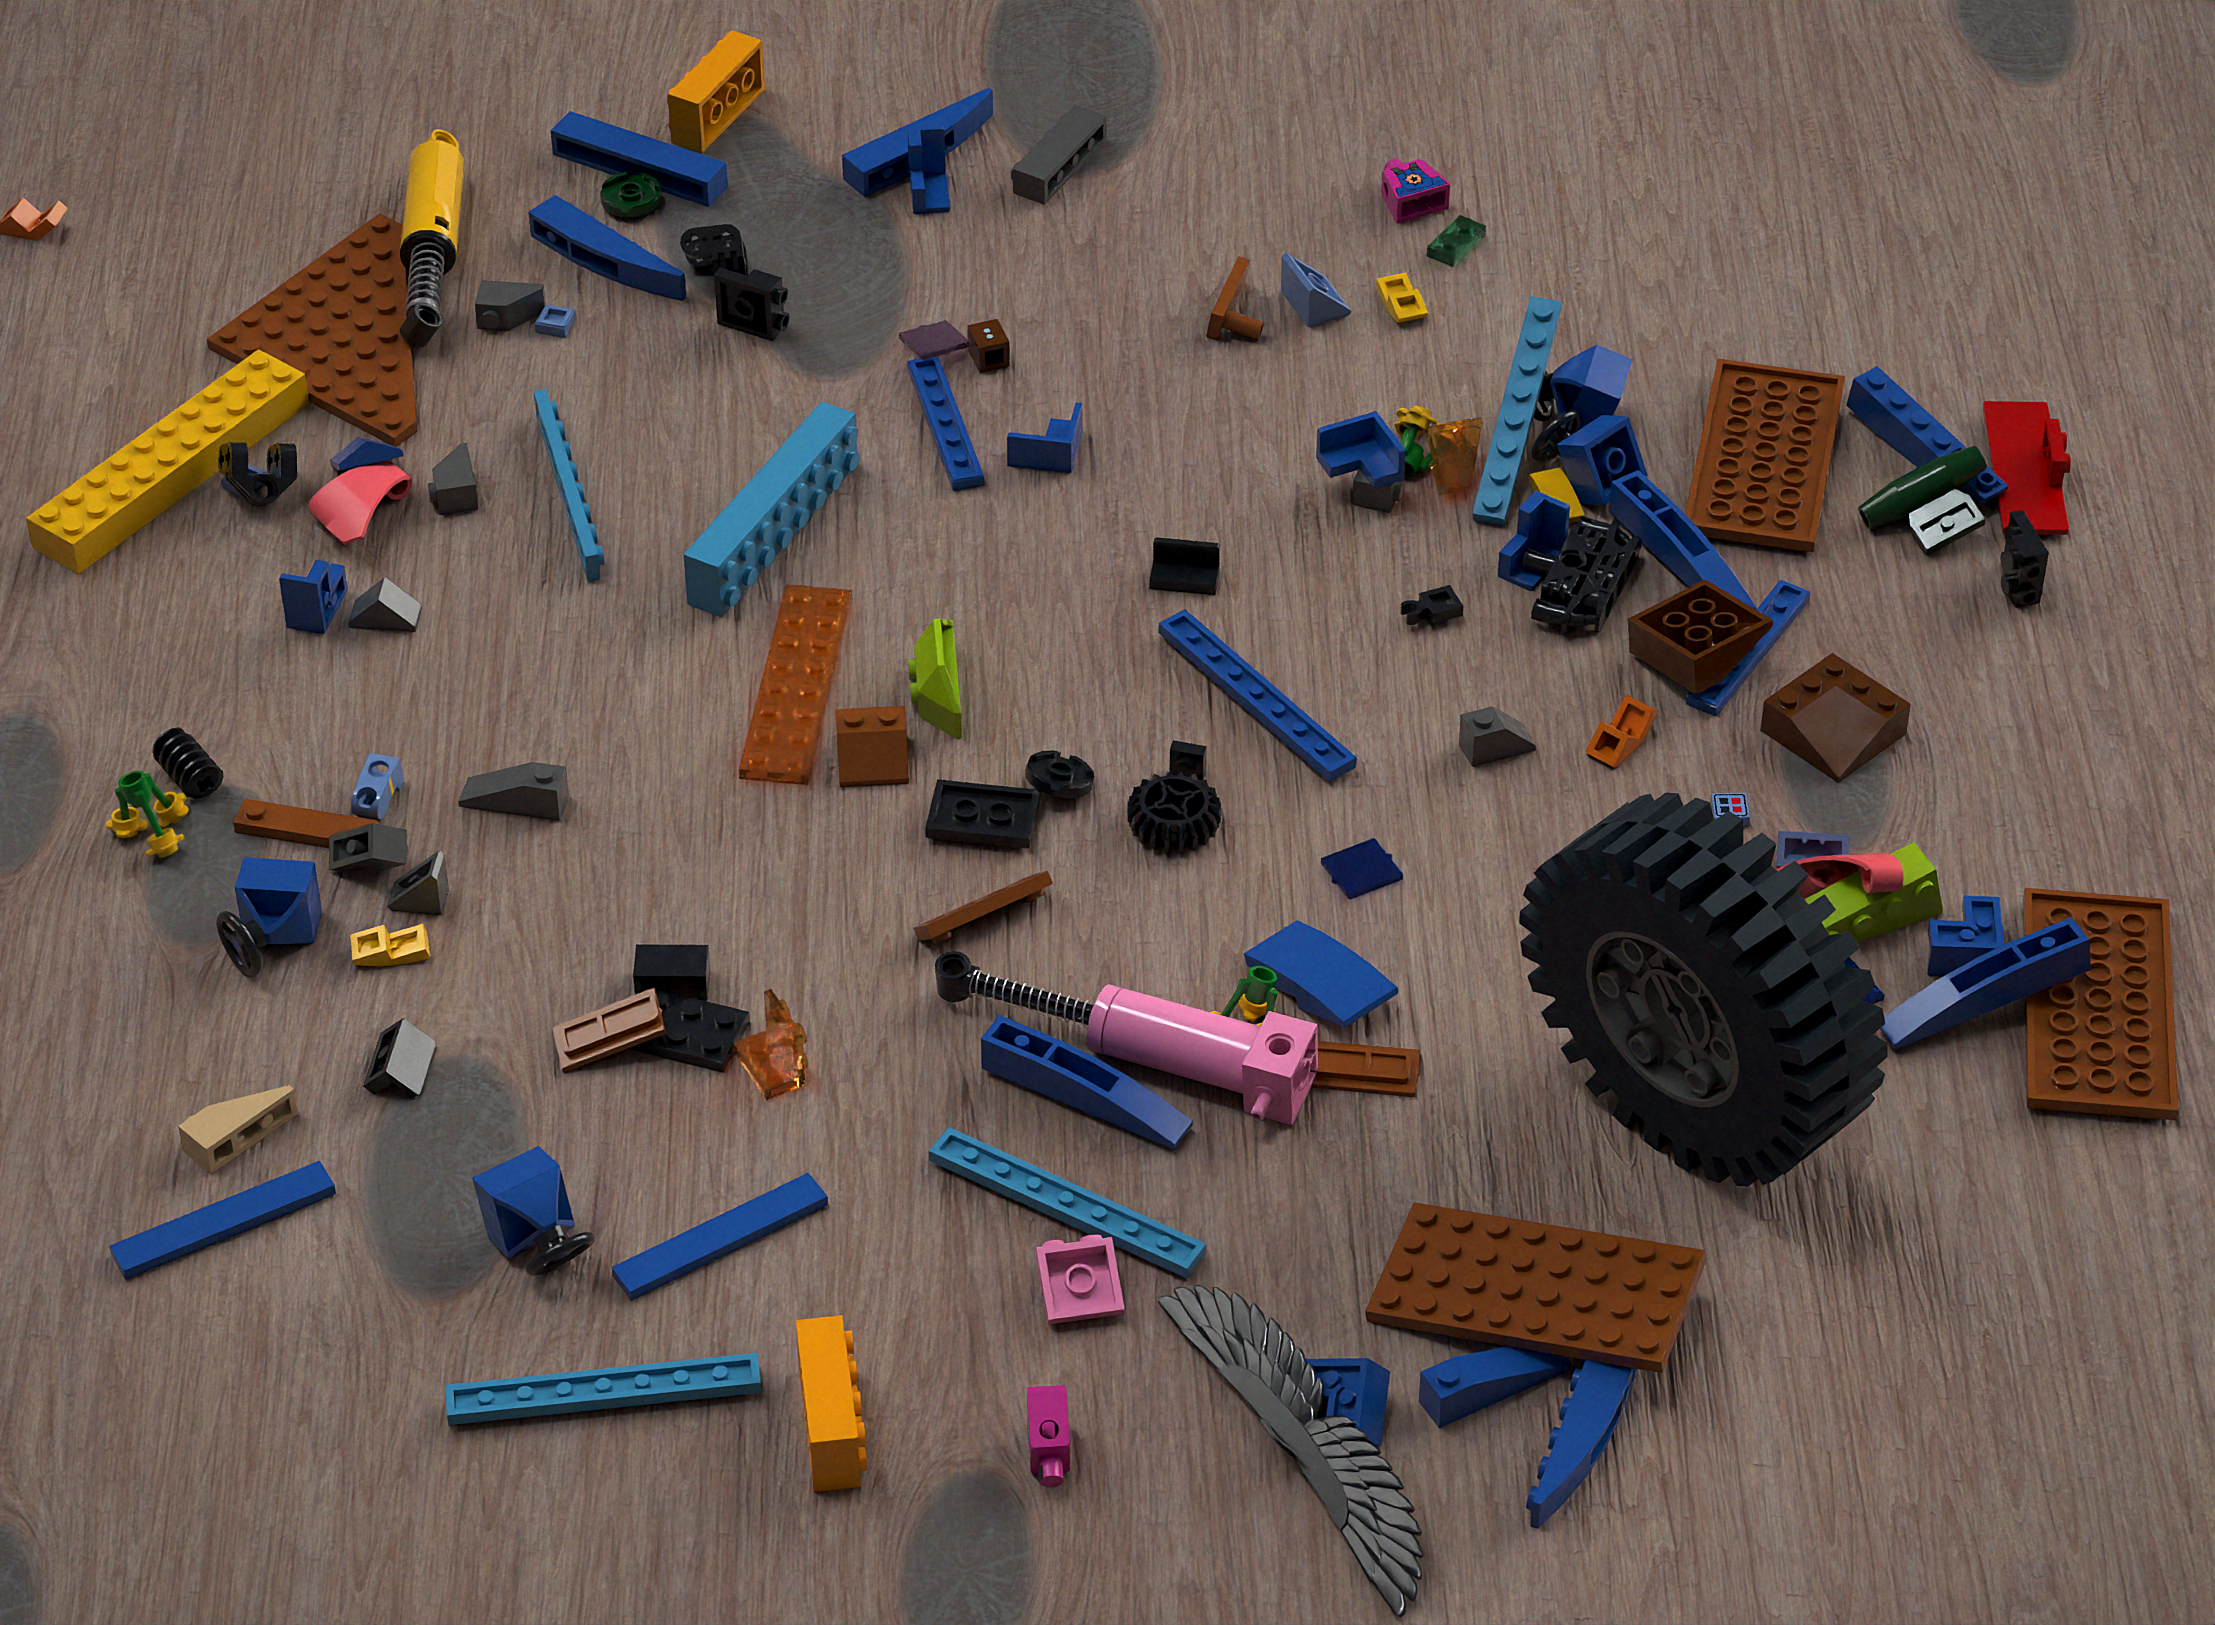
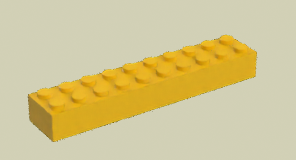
(166, 461)

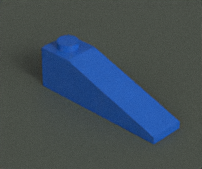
(1482, 1379)

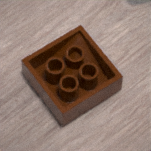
(1696, 635)
(1835, 717)

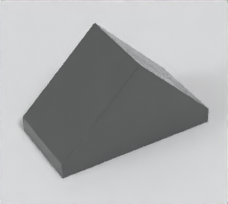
(385, 608)
(422, 888)

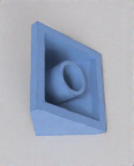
(1310, 293)

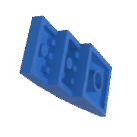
(1322, 974)

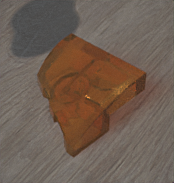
(1454, 453)

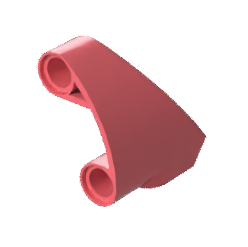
(351, 498)
(1877, 871)

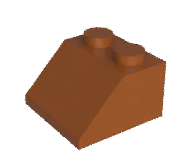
(872, 746)

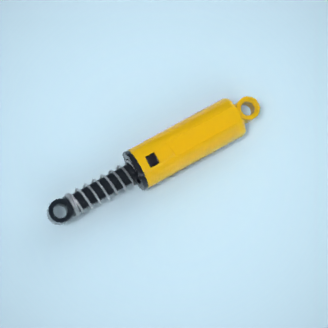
(430, 231)

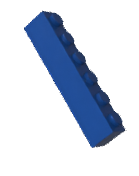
(621, 150)

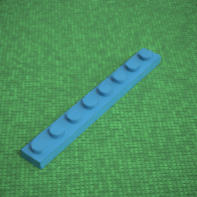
(1517, 411)
(570, 491)
(1067, 1202)
(602, 1388)

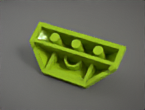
(937, 678)

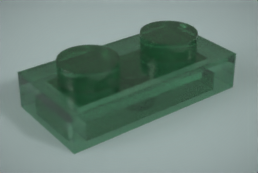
(1456, 241)

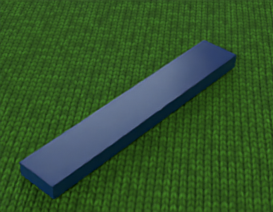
(945, 423)
(1782, 607)
(222, 1219)
(719, 1236)

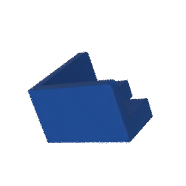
(927, 169)
(1363, 445)
(1048, 452)
(1540, 526)
(313, 599)
(1960, 942)
(1355, 1390)

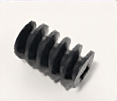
(187, 763)

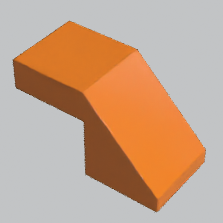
(27, 222)
(1624, 734)

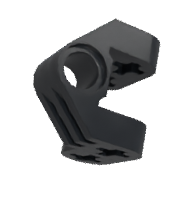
(714, 249)
(281, 470)

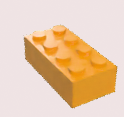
(716, 91)
(831, 1403)

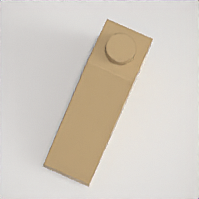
(233, 1126)

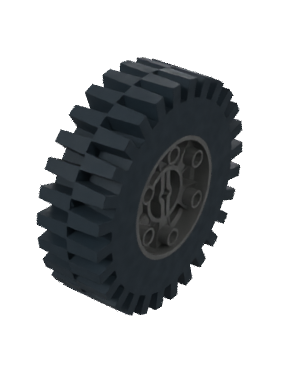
(1703, 988)

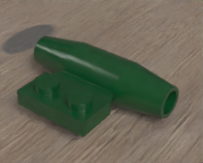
(1931, 500)

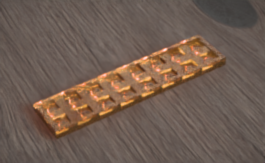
(796, 685)

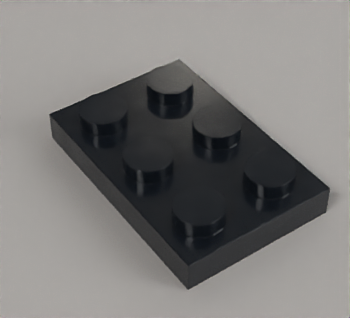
(983, 813)
(696, 1031)

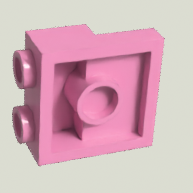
(1079, 1279)

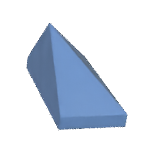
(1802, 845)

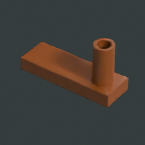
(1222, 313)

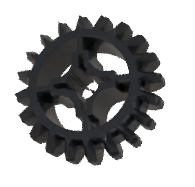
(1174, 812)

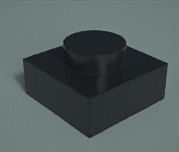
(1188, 758)

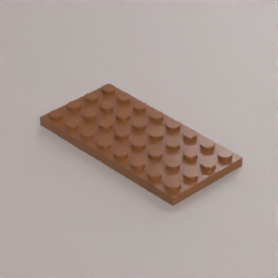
(1765, 454)
(2109, 1032)
(1537, 1286)

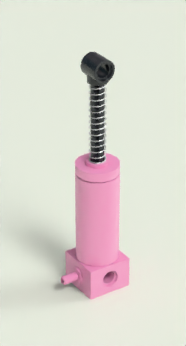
(1261, 1062)

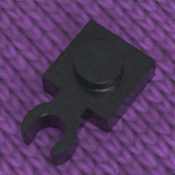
(1435, 604)

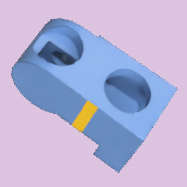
(375, 787)

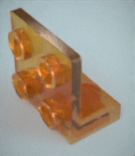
(776, 1055)

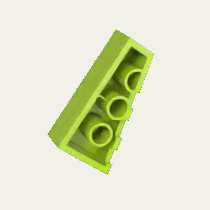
(1881, 912)

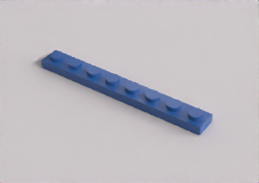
(1257, 695)

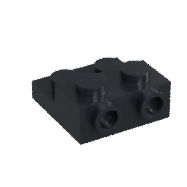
(751, 303)
(2023, 561)

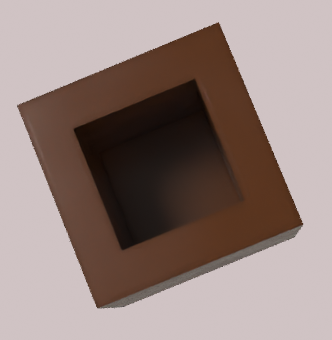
(988, 345)

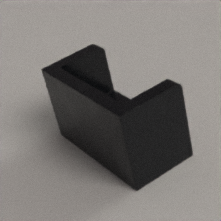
(672, 963)

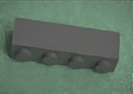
(1059, 154)

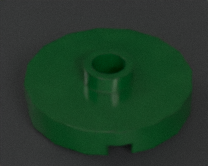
(630, 194)

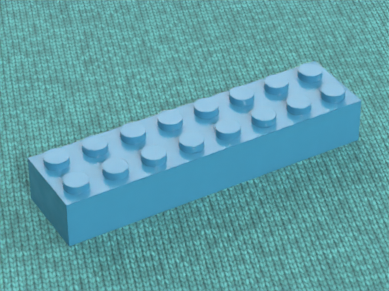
(771, 509)

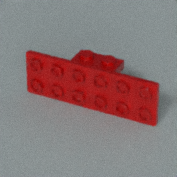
(2031, 460)

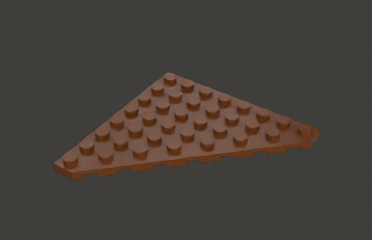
(342, 331)

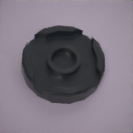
(1059, 775)

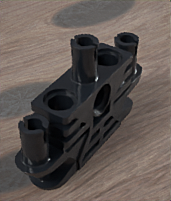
(1584, 576)

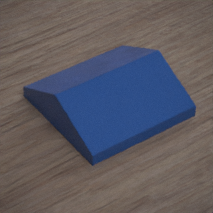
(364, 452)

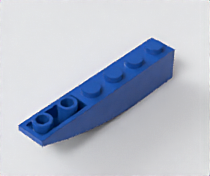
(886, 158)
(603, 249)
(1911, 428)
(1671, 534)
(1991, 982)
(1079, 1081)
(1586, 1428)

